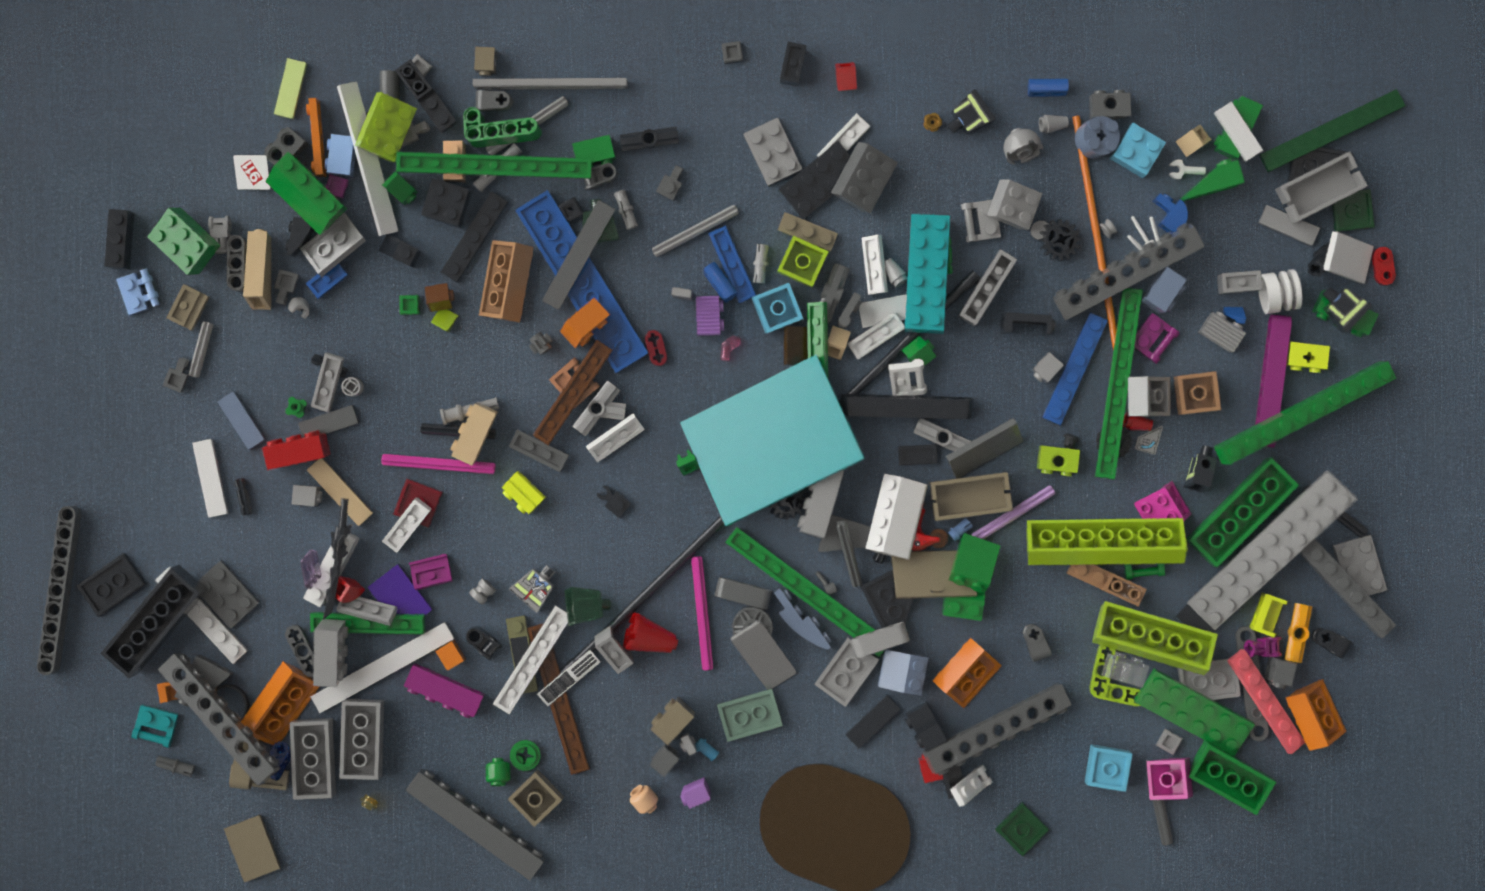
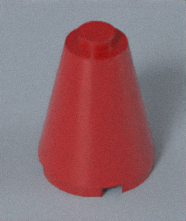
(648, 636)

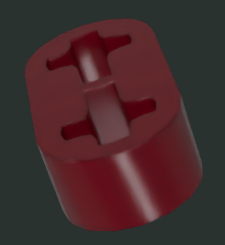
(651, 349)

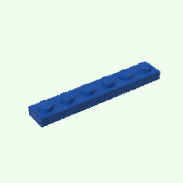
(1074, 368)

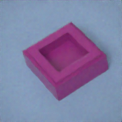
(337, 185)

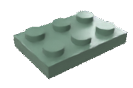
(749, 715)

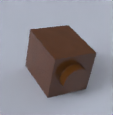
(439, 297)

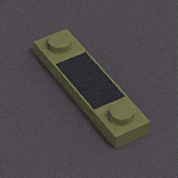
(519, 644)

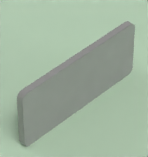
(763, 655)

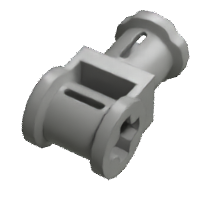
(220, 232)

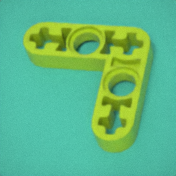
(1107, 686)

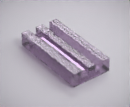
(310, 568)

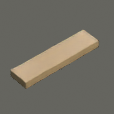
(338, 489)

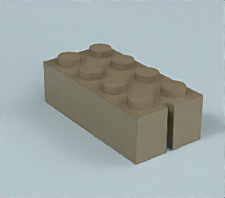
(970, 496)

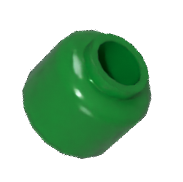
(498, 772)

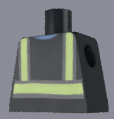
(971, 114)
(1344, 308)
(1200, 477)

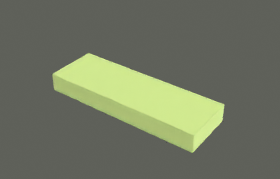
(290, 88)

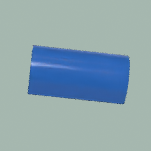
(1047, 87)
(720, 282)

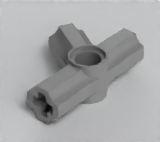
(609, 409)

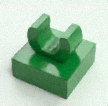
(687, 464)

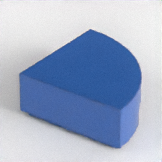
(1235, 313)

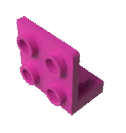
(1163, 504)

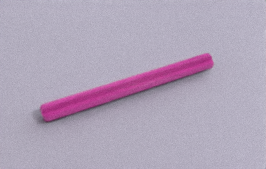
(437, 464)
(702, 613)

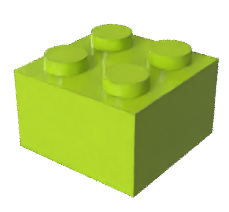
(802, 261)

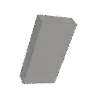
(682, 293)

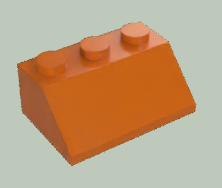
(966, 673)
(1316, 715)

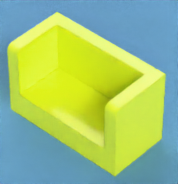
(1267, 614)

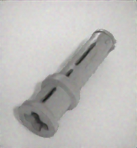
(459, 412)

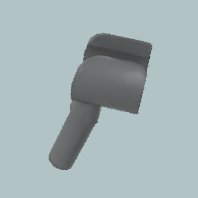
(830, 588)

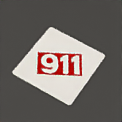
(251, 171)

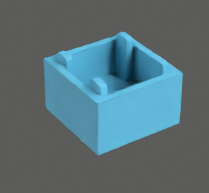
(1108, 767)

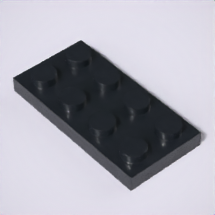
(816, 181)

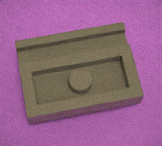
(188, 307)

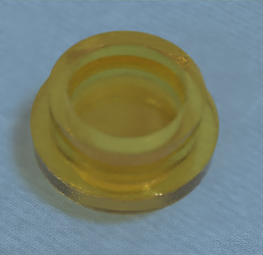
(368, 802)

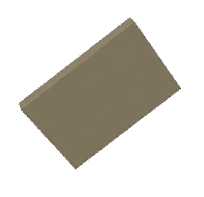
(252, 848)

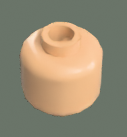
(643, 799)

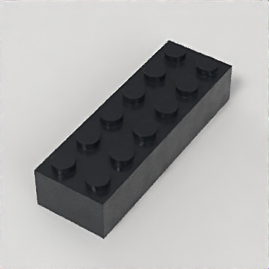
(154, 621)

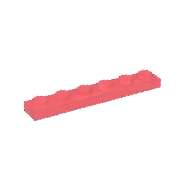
(1266, 701)

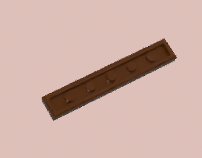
(572, 392)

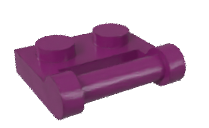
(1149, 333)

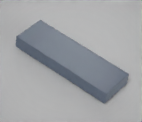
(241, 420)

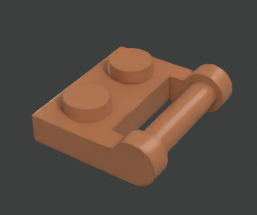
(562, 377)

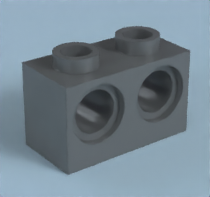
(280, 144)
(1280, 672)

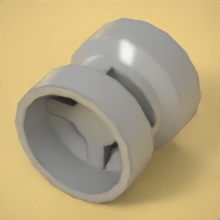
(356, 386)
(482, 591)

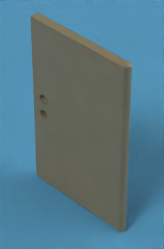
(926, 573)

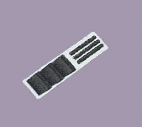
(568, 678)

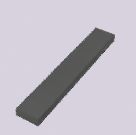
(578, 254)

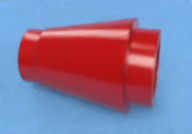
(1137, 423)

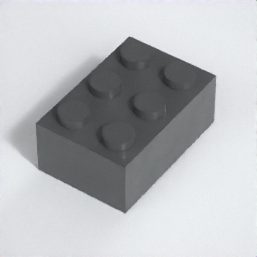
(864, 177)

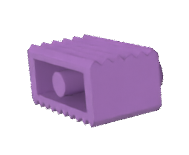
(708, 315)
(695, 793)

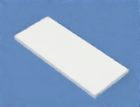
(877, 310)

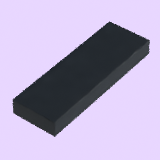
(872, 721)

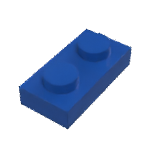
(322, 285)

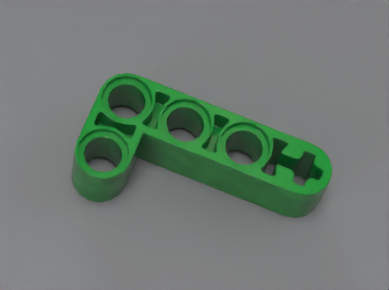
(526, 130)

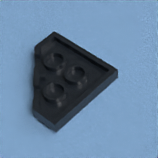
(882, 599)

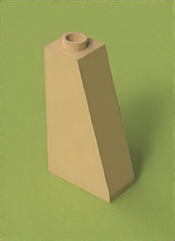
(258, 270)

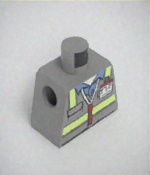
(534, 587)

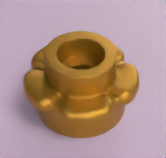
(932, 117)

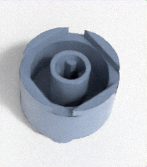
(1097, 137)

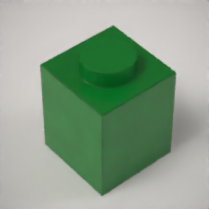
(919, 350)

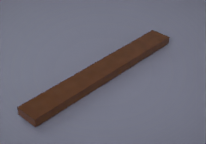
(562, 713)

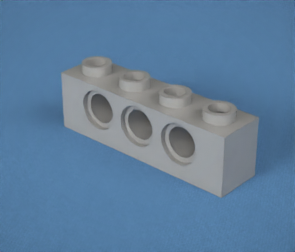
(987, 287)

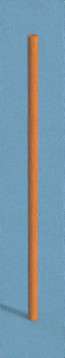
(1096, 231)

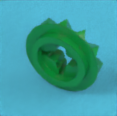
(517, 760)

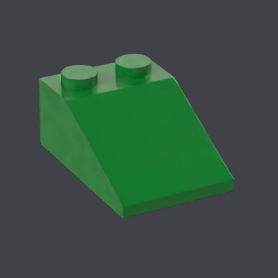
(1223, 177)
(964, 607)

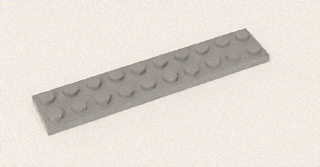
(1272, 549)

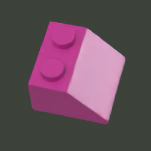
(1169, 779)

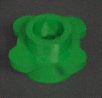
(299, 412)

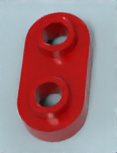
(1381, 266)

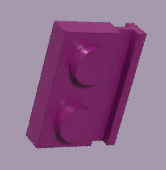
(431, 572)

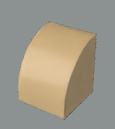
(1193, 140)
(837, 342)

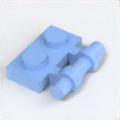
(132, 292)

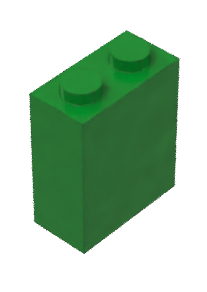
(974, 563)

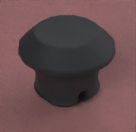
(1070, 440)

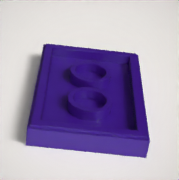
(398, 590)

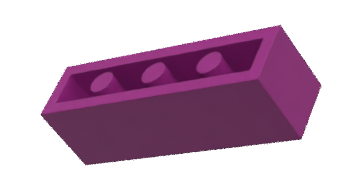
(444, 690)

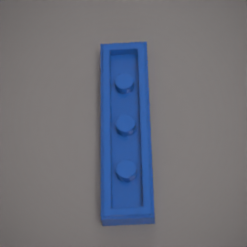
(732, 264)

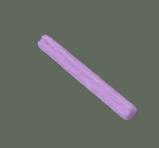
(1017, 511)

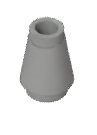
(1052, 123)
(895, 273)

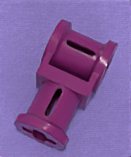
(1266, 646)

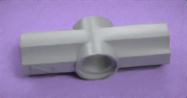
(931, 431)

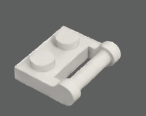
(901, 378)

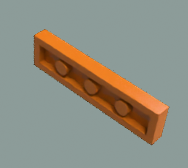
(314, 110)

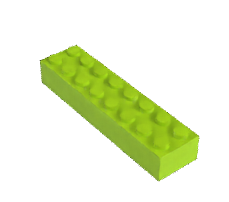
(1106, 541)

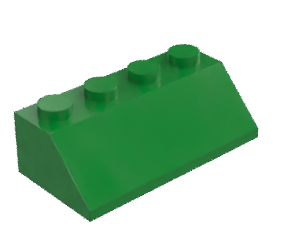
(305, 193)
(1231, 777)

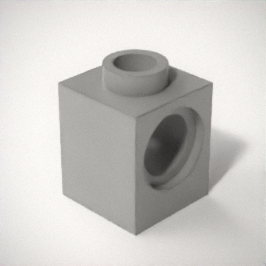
(1047, 368)
(306, 495)

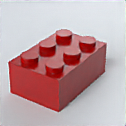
(296, 449)

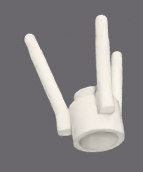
(1144, 235)

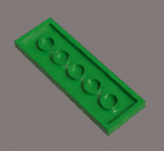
(1194, 712)

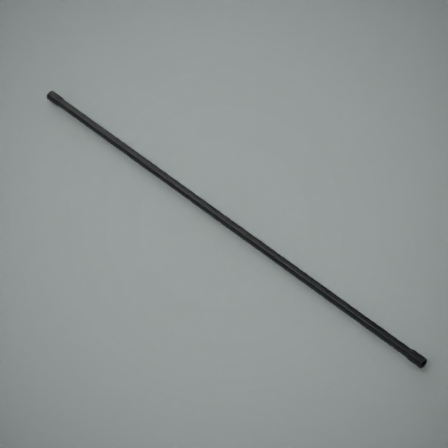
(964, 285)

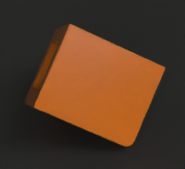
(450, 655)
(166, 692)

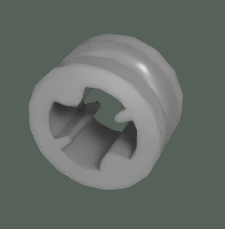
(1108, 228)

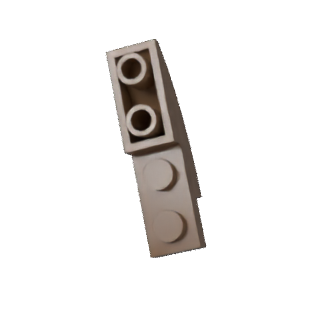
(1108, 582)

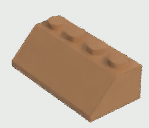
(506, 281)

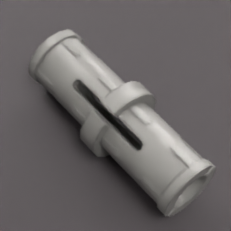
(626, 209)
(760, 263)

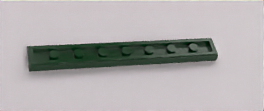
(1332, 130)

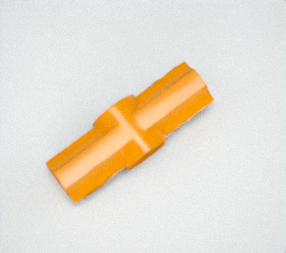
(1296, 646)

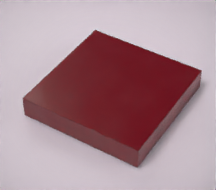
(425, 493)

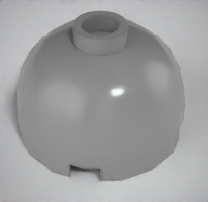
(1022, 145)

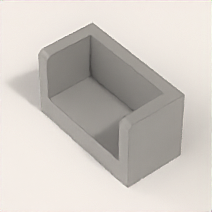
(1239, 282)
(613, 651)

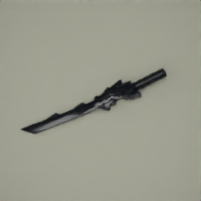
(339, 551)

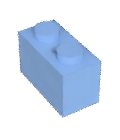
(341, 156)

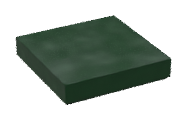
(1354, 212)
(1021, 829)

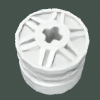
(1280, 292)

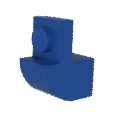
(1176, 213)

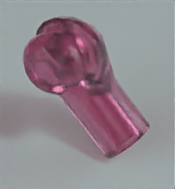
(728, 345)

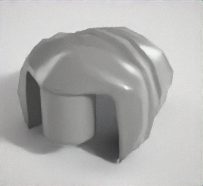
(297, 304)

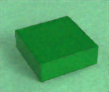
(409, 305)

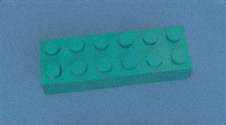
(927, 273)

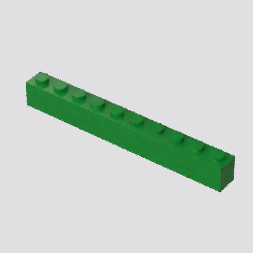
(1304, 412)

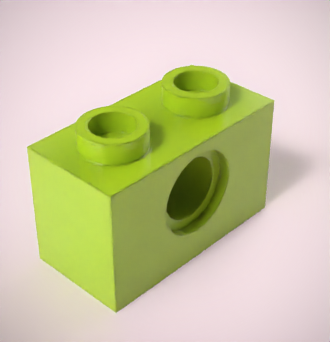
(1069, 456)

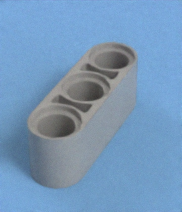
(880, 639)

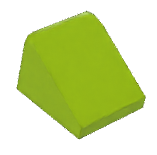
(444, 319)

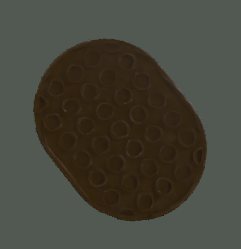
(834, 827)

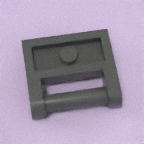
(853, 305)

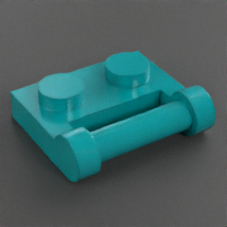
(156, 719)

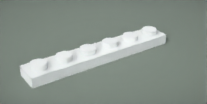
(215, 629)
(531, 660)

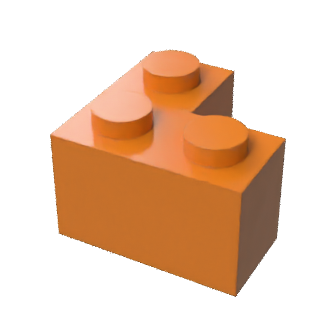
(580, 326)

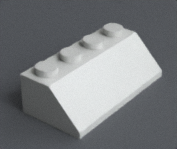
(896, 516)

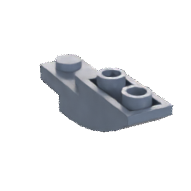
(804, 627)

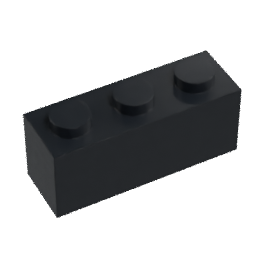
(119, 239)

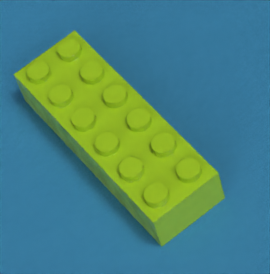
(1154, 638)

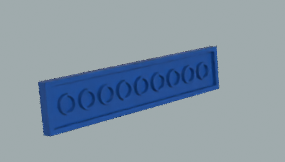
(555, 240)

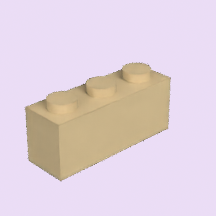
(473, 433)

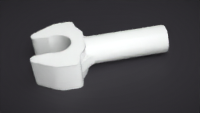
(1185, 170)

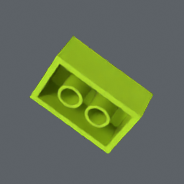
(385, 126)

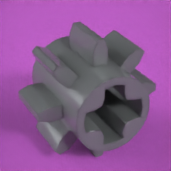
(540, 343)

